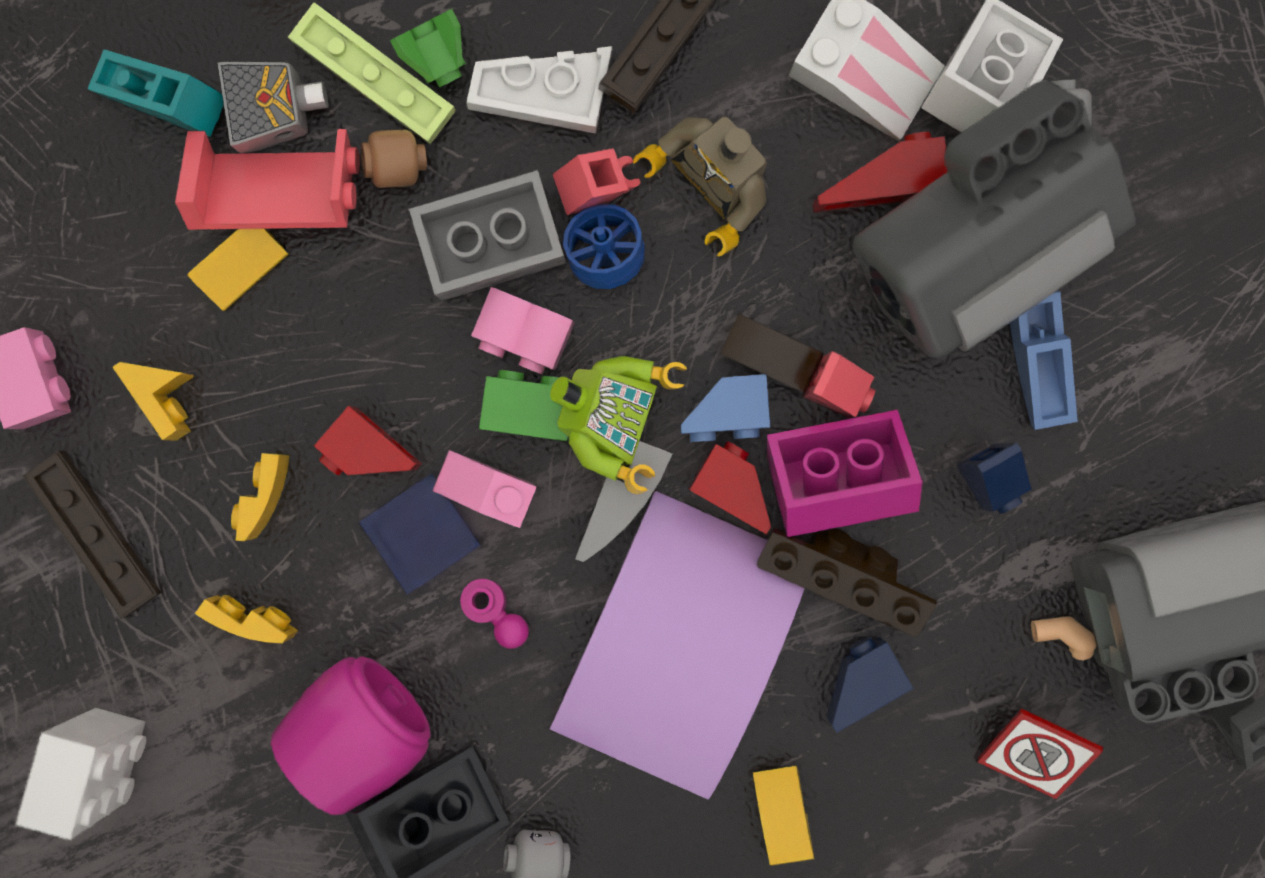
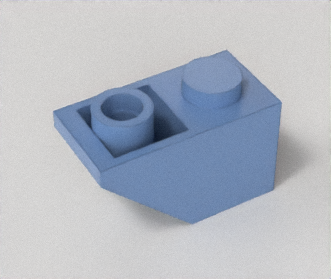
(731, 405)

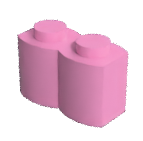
(522, 329)

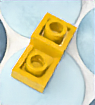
(255, 511)
(261, 624)
(783, 815)

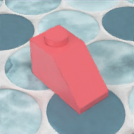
(841, 386)

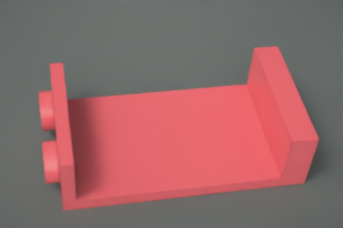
(266, 187)

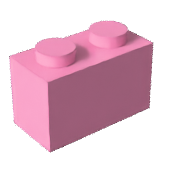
(29, 380)

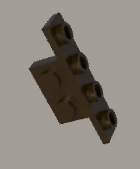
(849, 575)

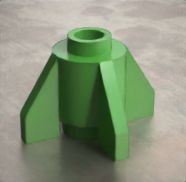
(433, 48)

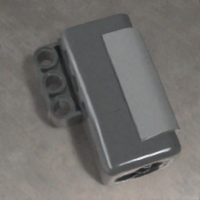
(1008, 225)
(1178, 609)

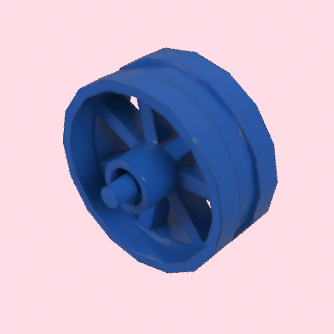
(604, 246)

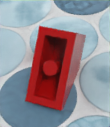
(362, 447)
(732, 485)

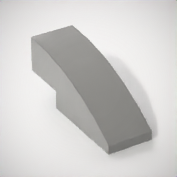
(617, 505)

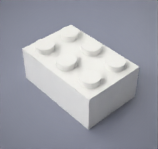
(81, 772)

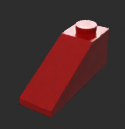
(889, 177)

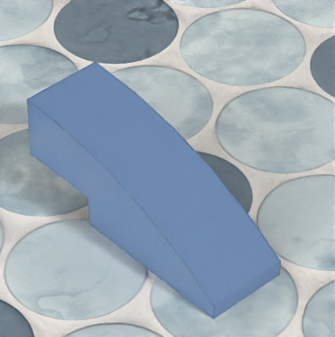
(1045, 364)

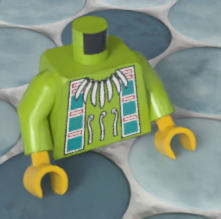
(607, 413)

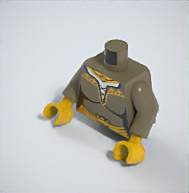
(720, 166)

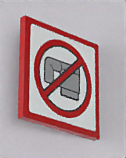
(1039, 754)

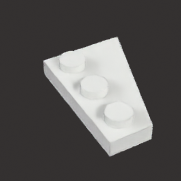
(543, 90)

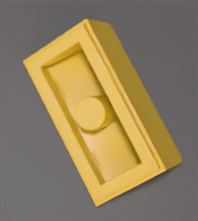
(237, 265)

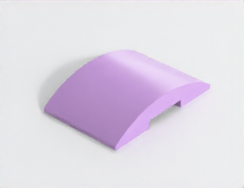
(680, 648)

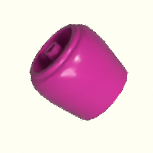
(350, 735)

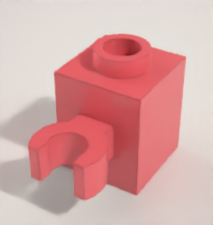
(593, 180)

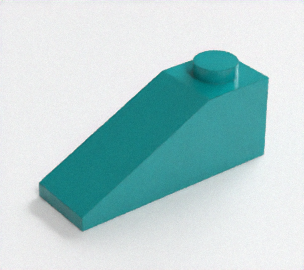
(157, 91)

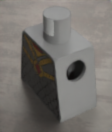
(266, 103)

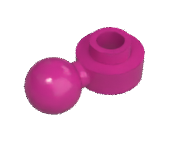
(509, 629)

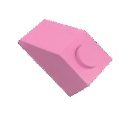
(484, 488)

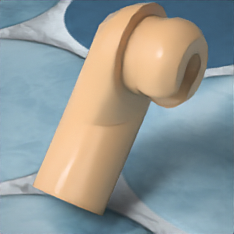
(1071, 632)

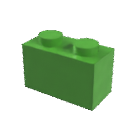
(520, 406)

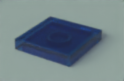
(419, 534)

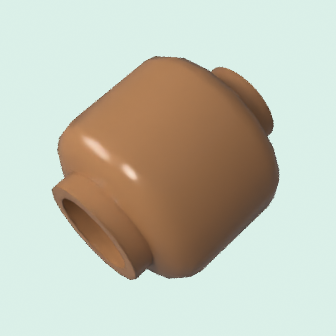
(392, 158)

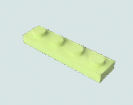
(371, 73)

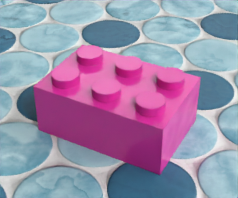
(843, 473)

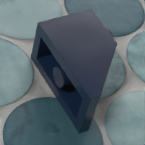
(997, 476)
(866, 682)

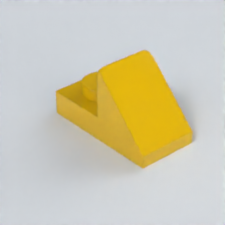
(150, 390)

